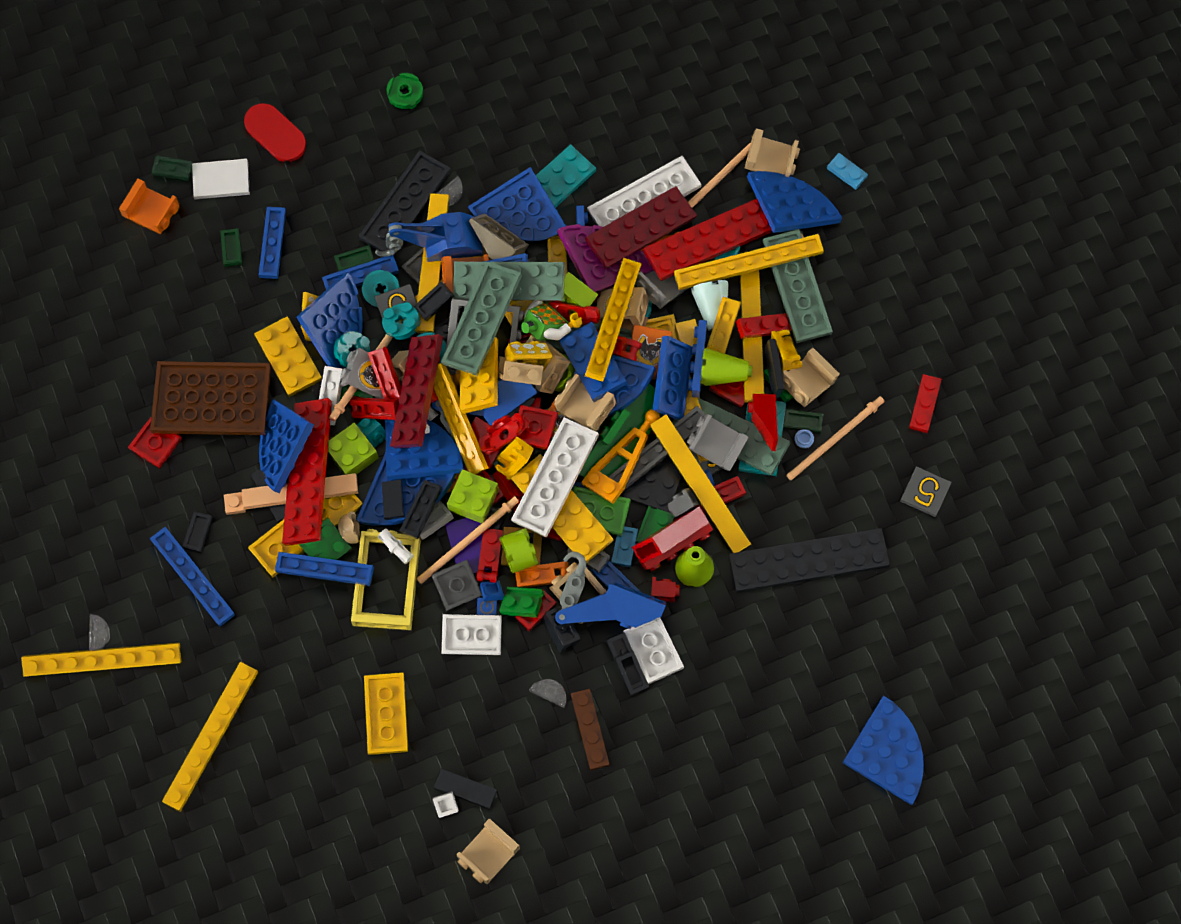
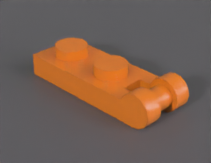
(540, 574)

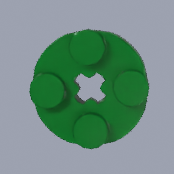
(407, 100)

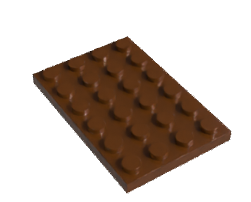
(210, 398)

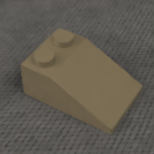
(497, 239)

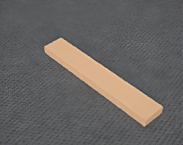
(265, 496)

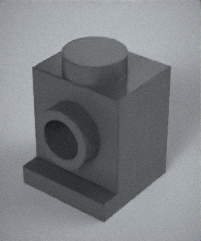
(683, 502)

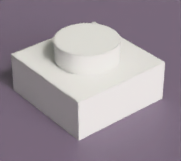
(445, 804)

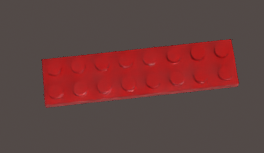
(708, 239)
(308, 477)

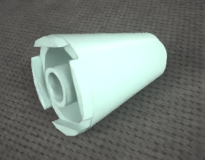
(708, 299)

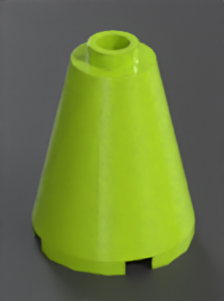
(723, 368)
(694, 567)

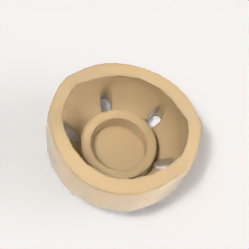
(349, 528)

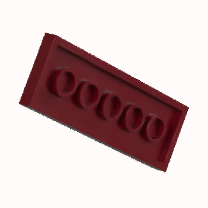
(640, 227)
(416, 391)

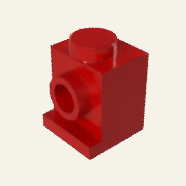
(664, 589)

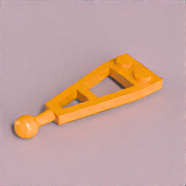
(606, 486)

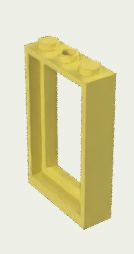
(387, 621)

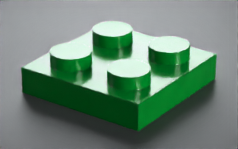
(330, 545)

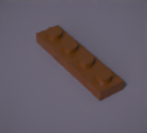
(590, 729)

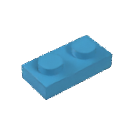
(847, 171)
(622, 551)

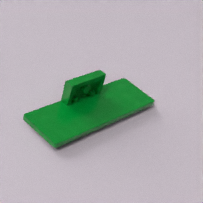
(621, 424)

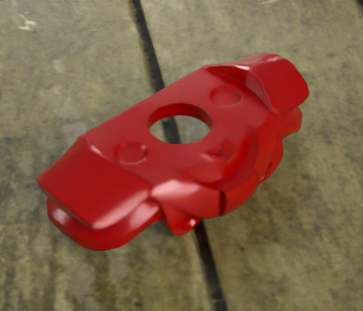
(587, 314)
(492, 440)

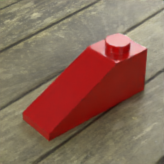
(765, 417)

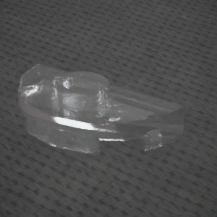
(453, 189)
(99, 632)
(550, 690)

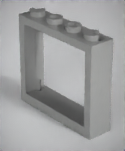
(456, 304)

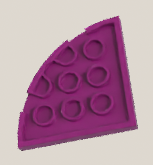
(586, 262)

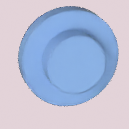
(804, 438)

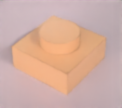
(233, 503)

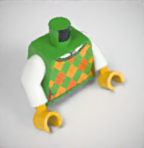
(547, 323)

